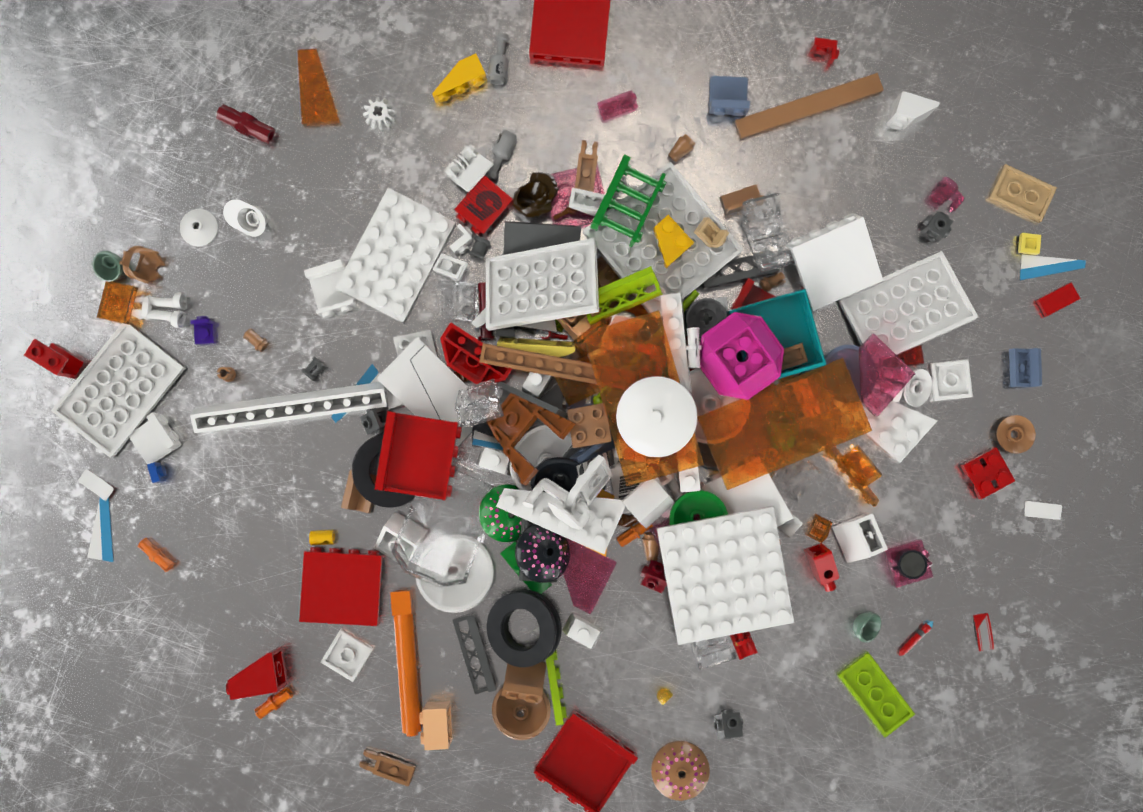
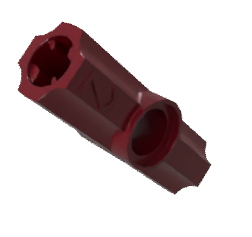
(245, 124)

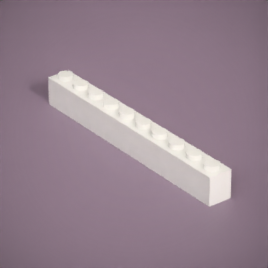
(675, 330)
(288, 407)

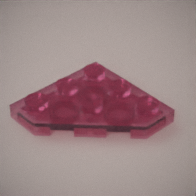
(880, 375)
(586, 575)

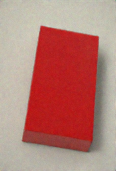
(1058, 299)

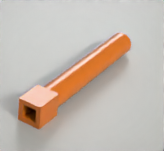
(402, 611)

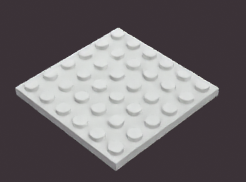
(687, 211)
(725, 575)

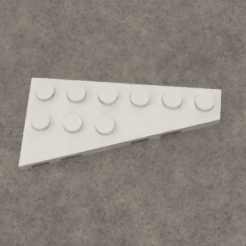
(898, 429)
(595, 534)

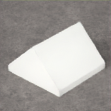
(648, 502)

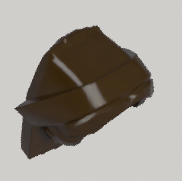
(536, 195)

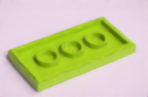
(875, 694)

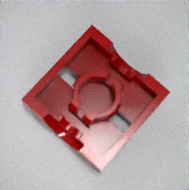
(982, 474)

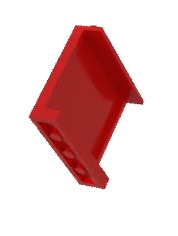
(570, 31)
(417, 456)
(341, 587)
(584, 763)

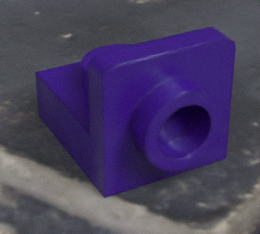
(204, 330)

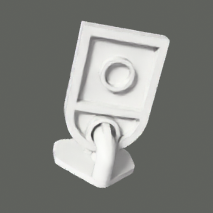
(579, 497)

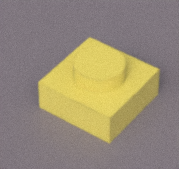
(1029, 243)

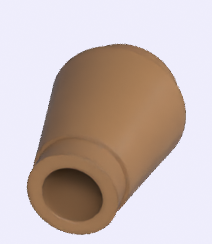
(681, 148)
(650, 546)

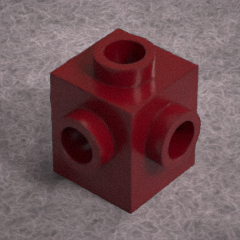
(653, 576)

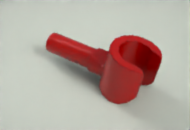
(554, 335)

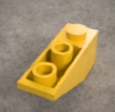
(464, 75)

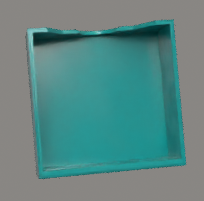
(791, 323)

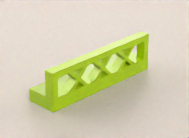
(621, 289)

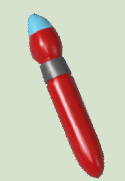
(915, 638)

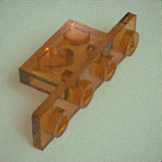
(859, 470)

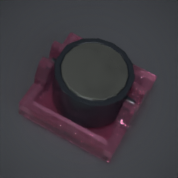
(908, 563)

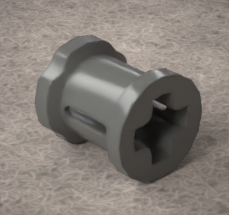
(479, 248)
(320, 366)

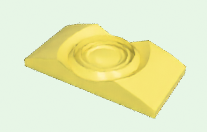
(546, 347)

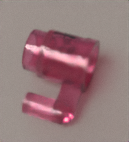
(946, 189)

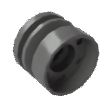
(698, 308)

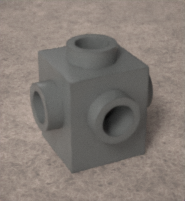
(931, 226)
(374, 420)
(728, 725)

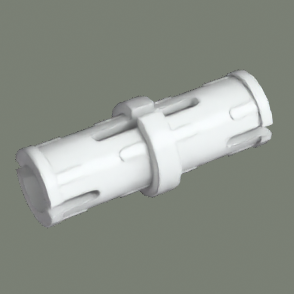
(693, 347)

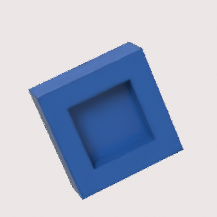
(157, 472)

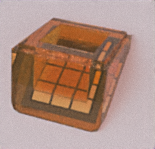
(818, 528)

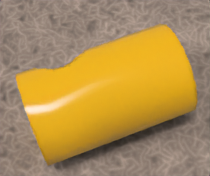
(323, 537)

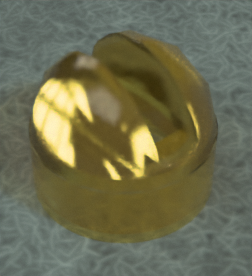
(664, 695)

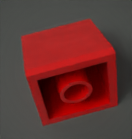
(259, 678)

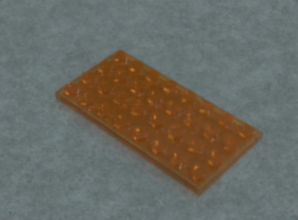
(621, 357)
(784, 423)

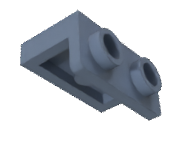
(1025, 367)

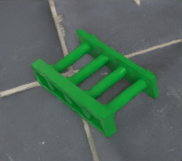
(609, 202)

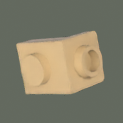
(711, 233)

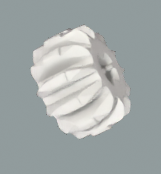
(372, 116)

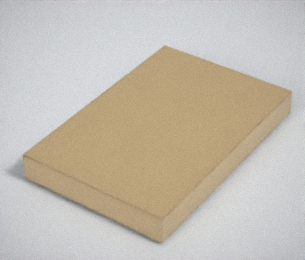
(1022, 193)

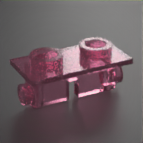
(617, 105)

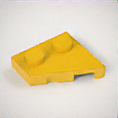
(671, 240)

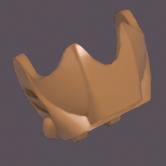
(147, 265)

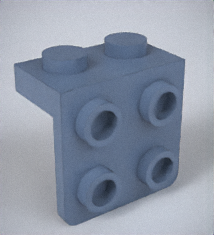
(728, 96)

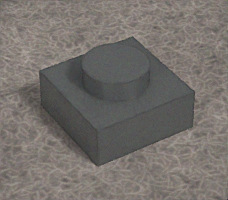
(506, 332)

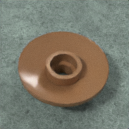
(1024, 432)

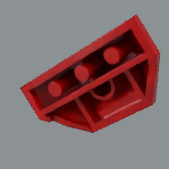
(463, 355)

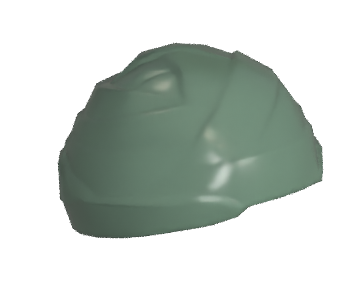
(107, 266)
(867, 626)

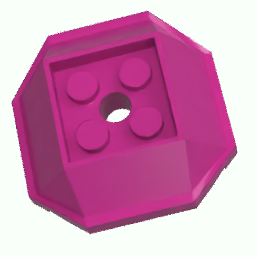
(720, 349)

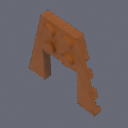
(517, 420)

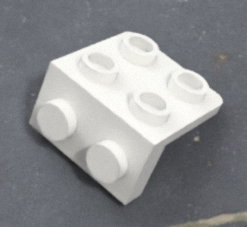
(155, 438)

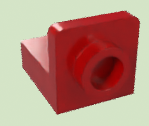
(826, 46)

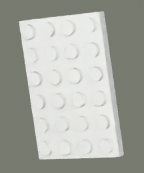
(395, 255)
(542, 284)
(910, 305)
(118, 389)

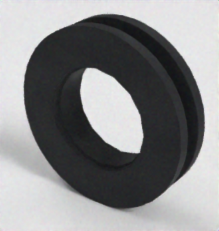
(363, 481)
(501, 639)

